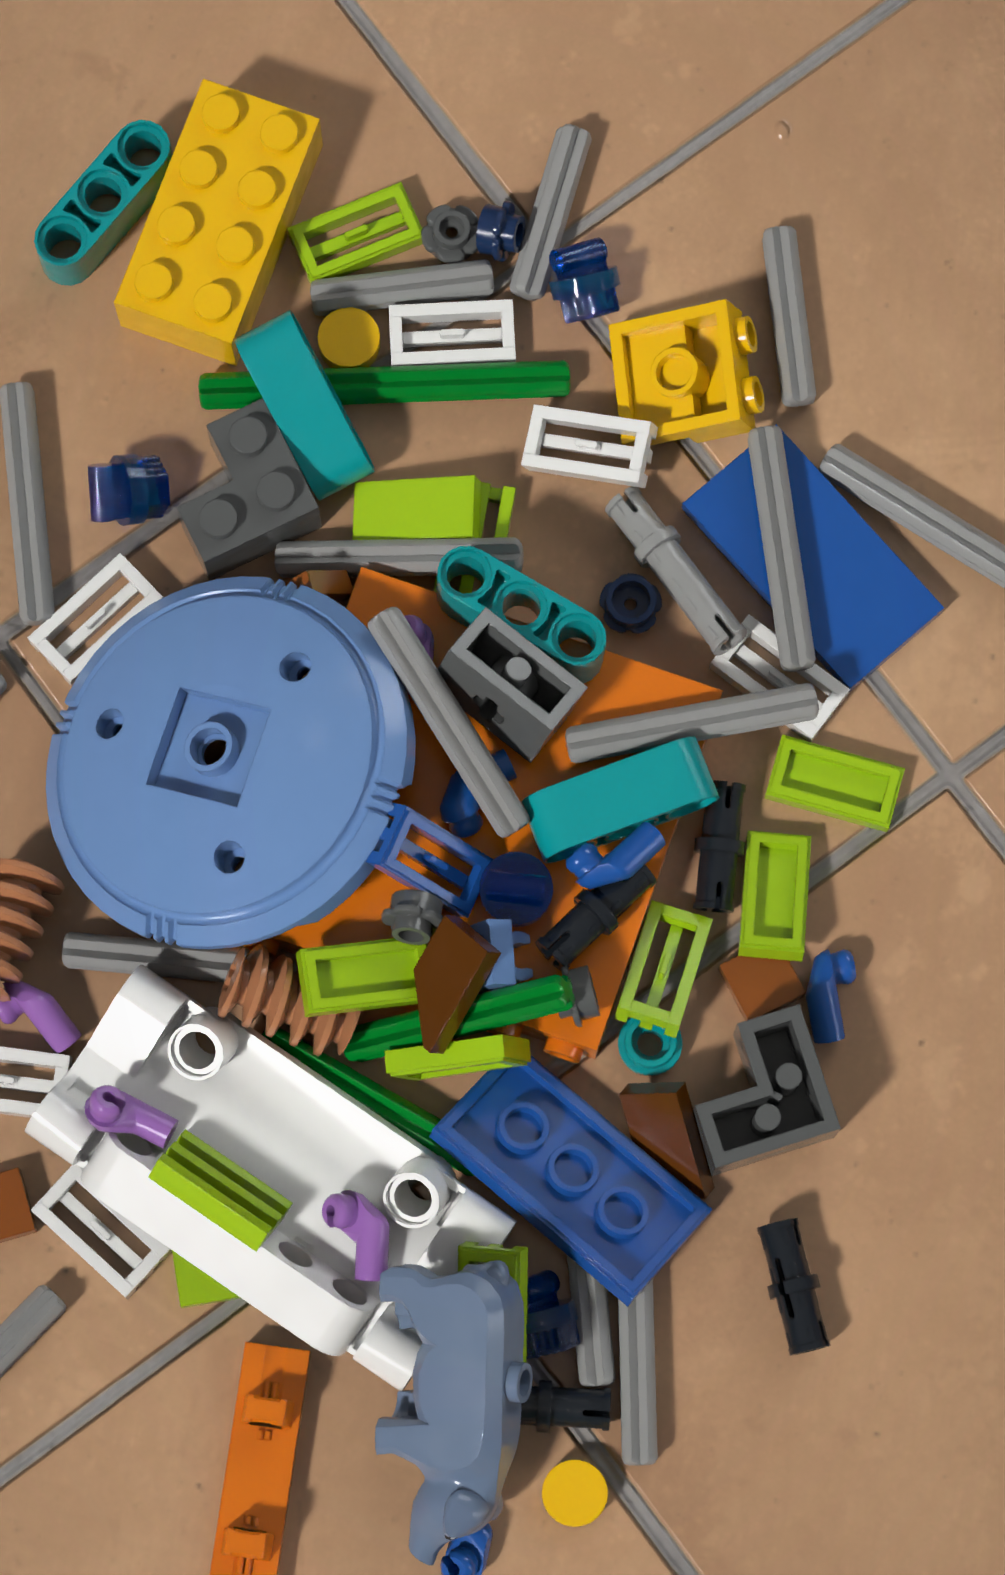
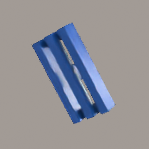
(395, 841)

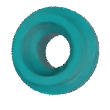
(644, 1064)

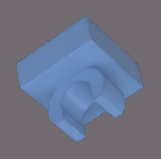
(500, 935)

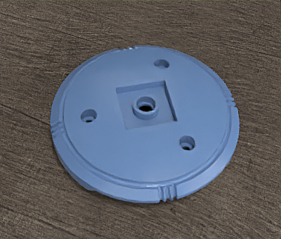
(293, 794)

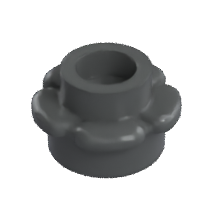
(446, 248)
(413, 916)
(586, 1001)

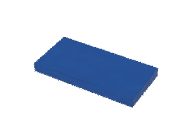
(856, 587)
(572, 1175)

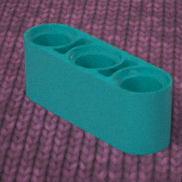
(102, 231)
(304, 405)
(506, 588)
(619, 797)

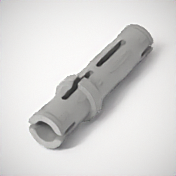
(660, 550)

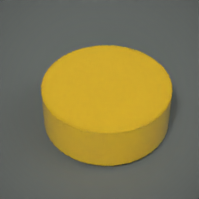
(348, 338)
(574, 1493)

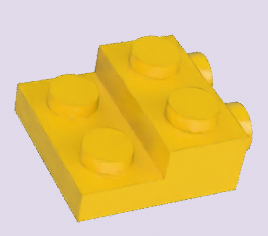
(687, 372)

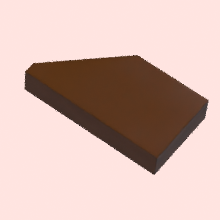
(450, 979)
(667, 1130)

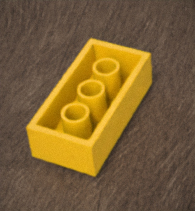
(219, 221)

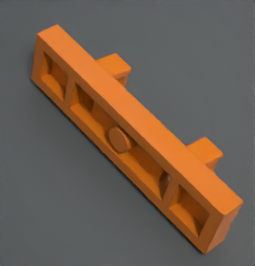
(260, 1460)

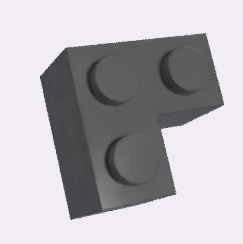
(259, 504)
(785, 1100)

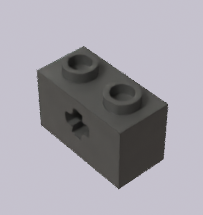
(509, 684)

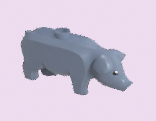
(464, 1397)

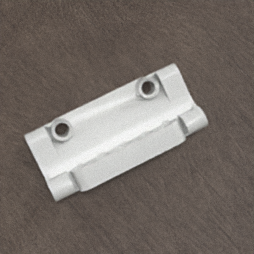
(289, 1134)

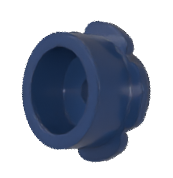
(500, 231)
(630, 587)

